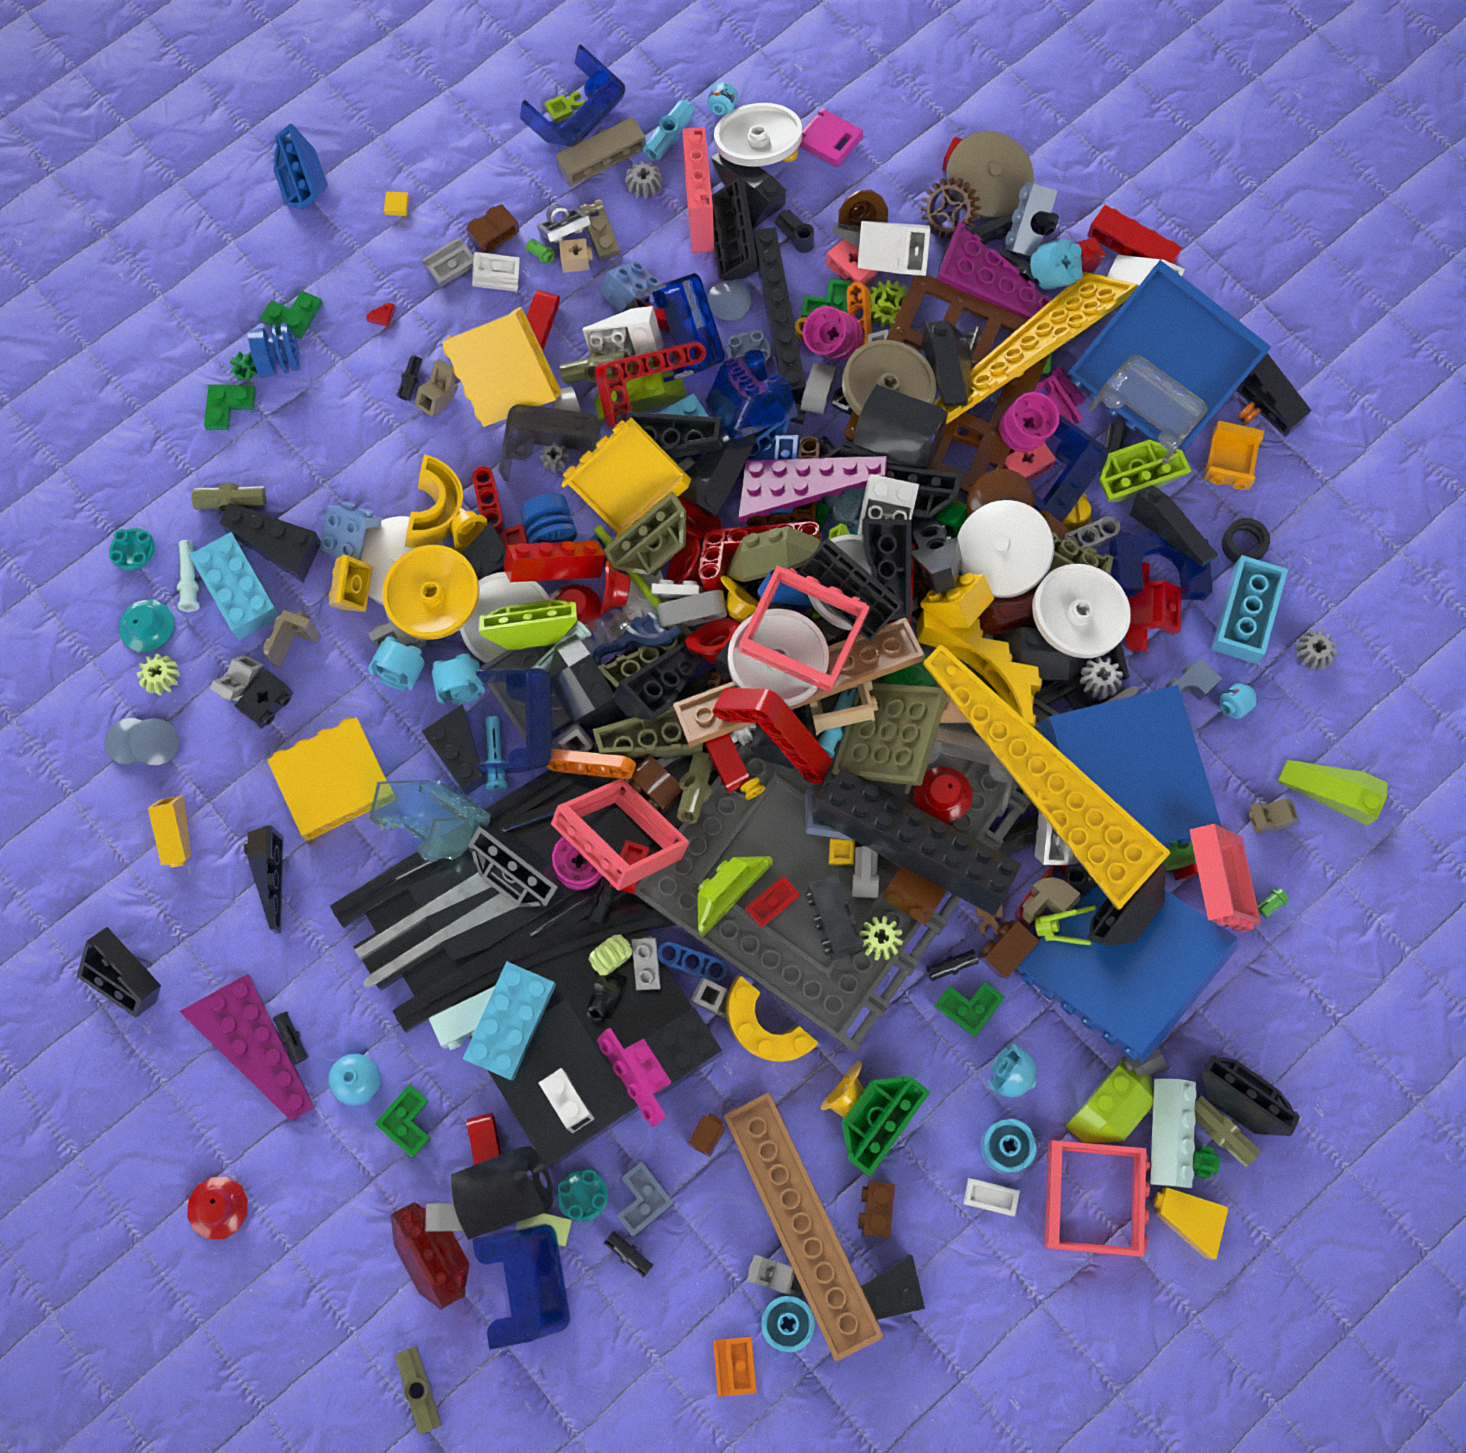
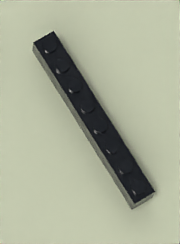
(779, 310)

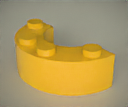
(445, 488)
(752, 1037)

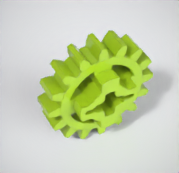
(889, 303)

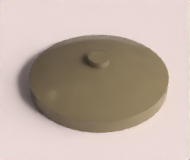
(995, 168)
(890, 366)

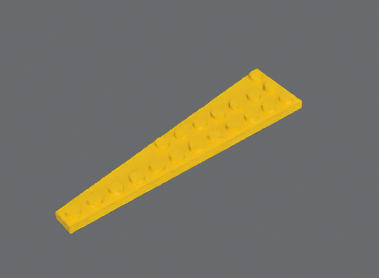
(1047, 330)
(1090, 823)

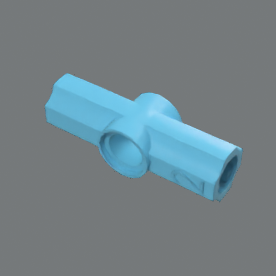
(663, 139)

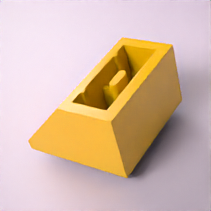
(961, 604)

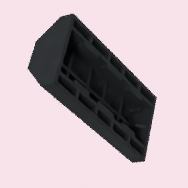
(733, 232)
(837, 569)

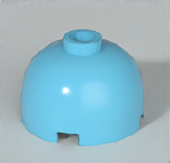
(1014, 1072)
(354, 1079)

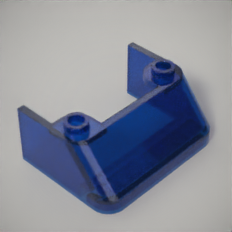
(601, 88)
(688, 320)
(1083, 460)
(536, 688)

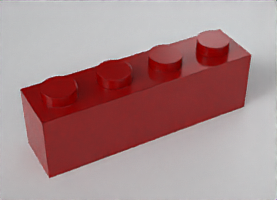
(1131, 238)
(553, 561)

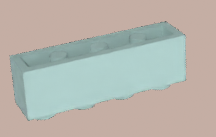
(460, 1020)
(1173, 1133)

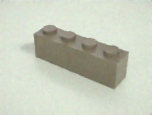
(600, 151)

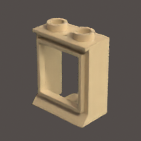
(845, 716)

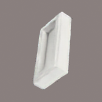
(991, 1197)

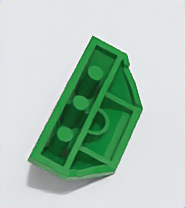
(880, 1119)

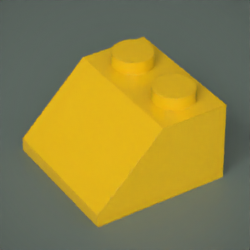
(350, 584)

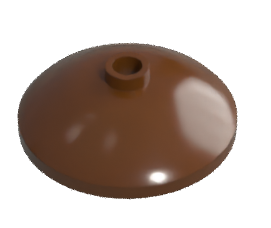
(999, 486)

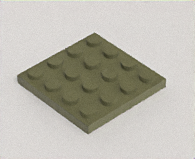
(899, 739)

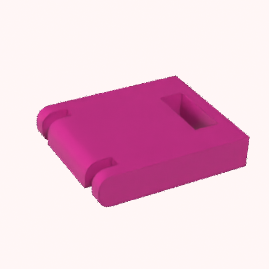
(824, 135)
(1060, 398)

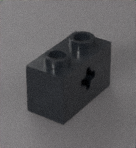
(268, 688)

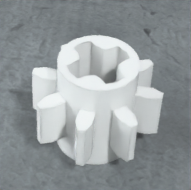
(744, 734)

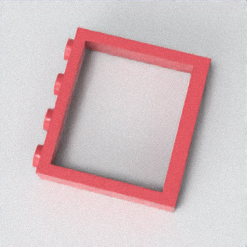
(698, 189)
(786, 664)
(570, 825)
(1225, 878)
(1140, 1190)

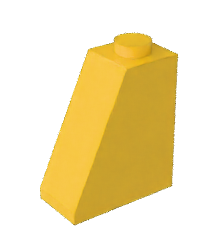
(171, 830)
(1193, 1219)

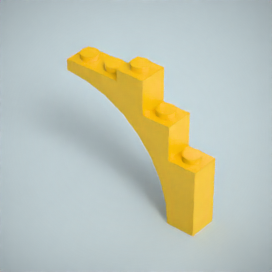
(991, 658)

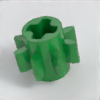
(243, 366)
(1205, 1162)

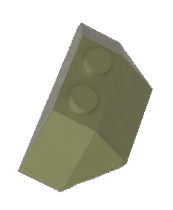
(651, 539)
(764, 551)

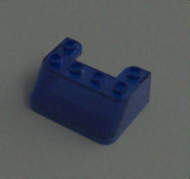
(748, 397)
(533, 1283)

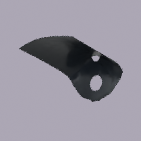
(900, 427)
(500, 1192)

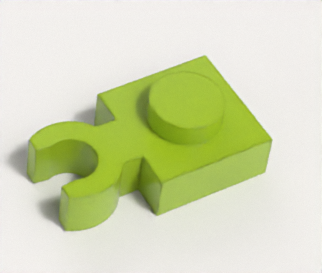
(562, 108)

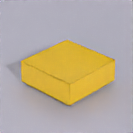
(396, 203)
(841, 852)

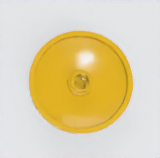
(430, 592)

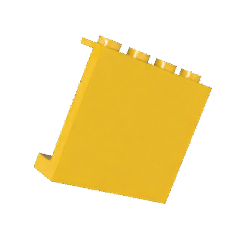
(501, 367)
(625, 476)
(328, 778)

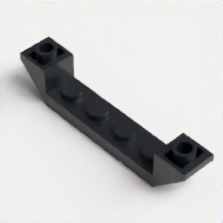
(997, 229)

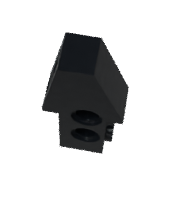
(935, 555)

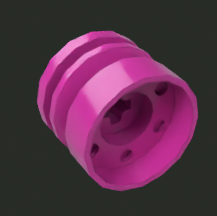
(822, 330)
(1037, 414)
(566, 871)

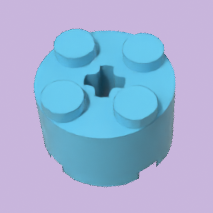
(1057, 264)
(397, 664)
(457, 680)
(1021, 1141)
(802, 1327)

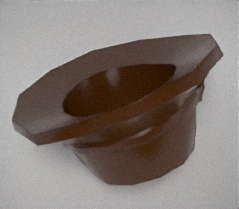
(863, 206)

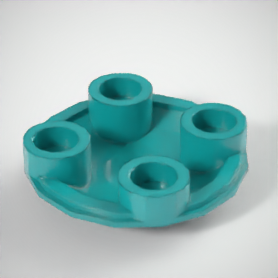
(131, 548)
(582, 1195)

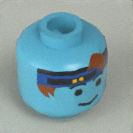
(722, 98)
(1238, 700)

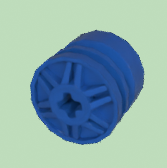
(274, 350)
(548, 519)

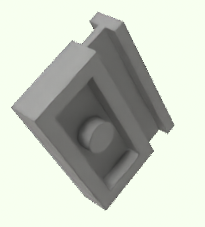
(449, 262)

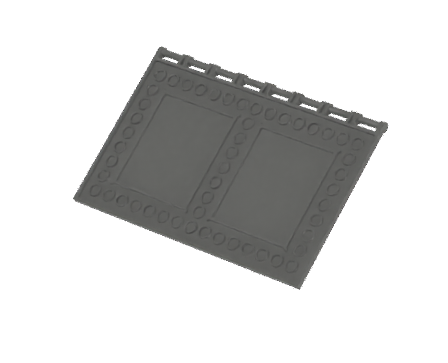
(788, 950)

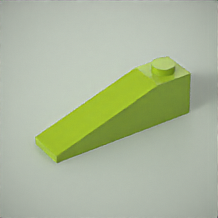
(1341, 789)

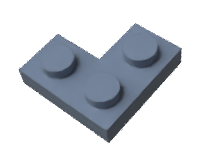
(650, 1199)

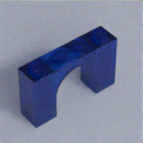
(1127, 565)

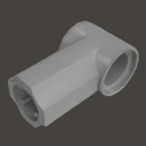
(865, 879)

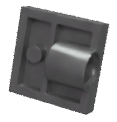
(571, 221)

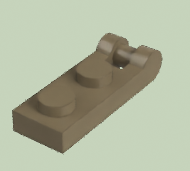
(601, 231)

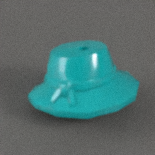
(153, 625)

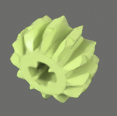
(161, 666)
(889, 934)
(610, 954)

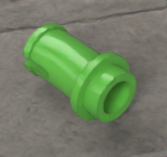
(544, 253)
(1273, 902)

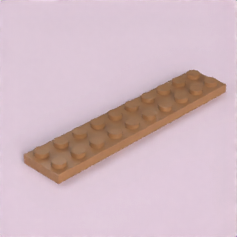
(888, 651)
(804, 1228)

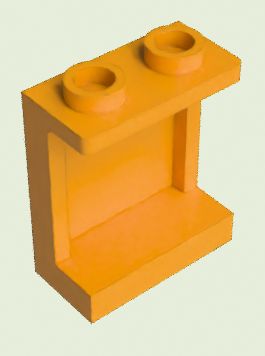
(1233, 455)

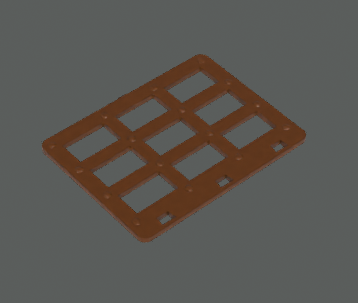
(992, 448)

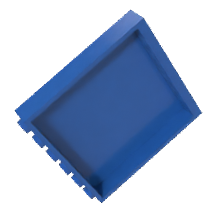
(1180, 335)
(1142, 759)
(1133, 988)

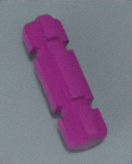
(1071, 390)

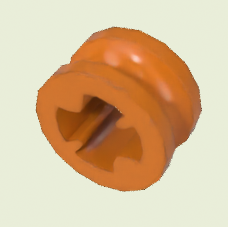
(1249, 413)

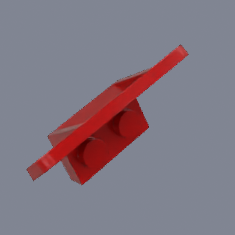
(1153, 608)

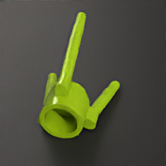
(1049, 924)

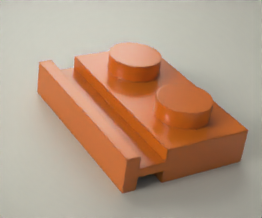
(734, 1366)

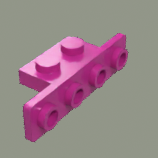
(639, 1073)

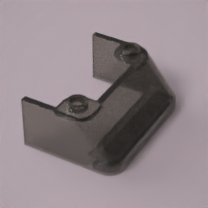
(546, 426)

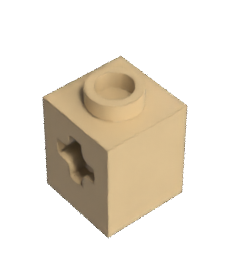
(575, 255)

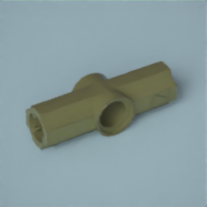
(585, 368)
(228, 493)
(695, 787)
(1225, 1132)
(423, 1408)

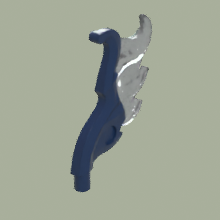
(629, 628)

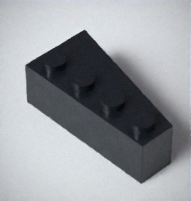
(681, 433)
(274, 539)

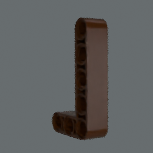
(808, 448)

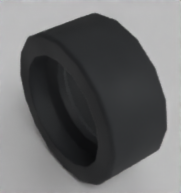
(1249, 525)

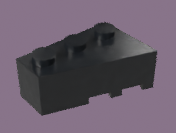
(456, 748)

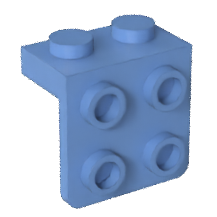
(624, 281)
(346, 529)

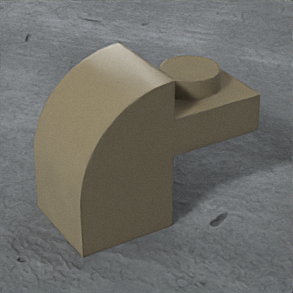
(439, 391)
(1273, 816)
(1050, 893)

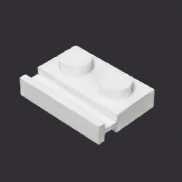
(495, 271)
(668, 589)

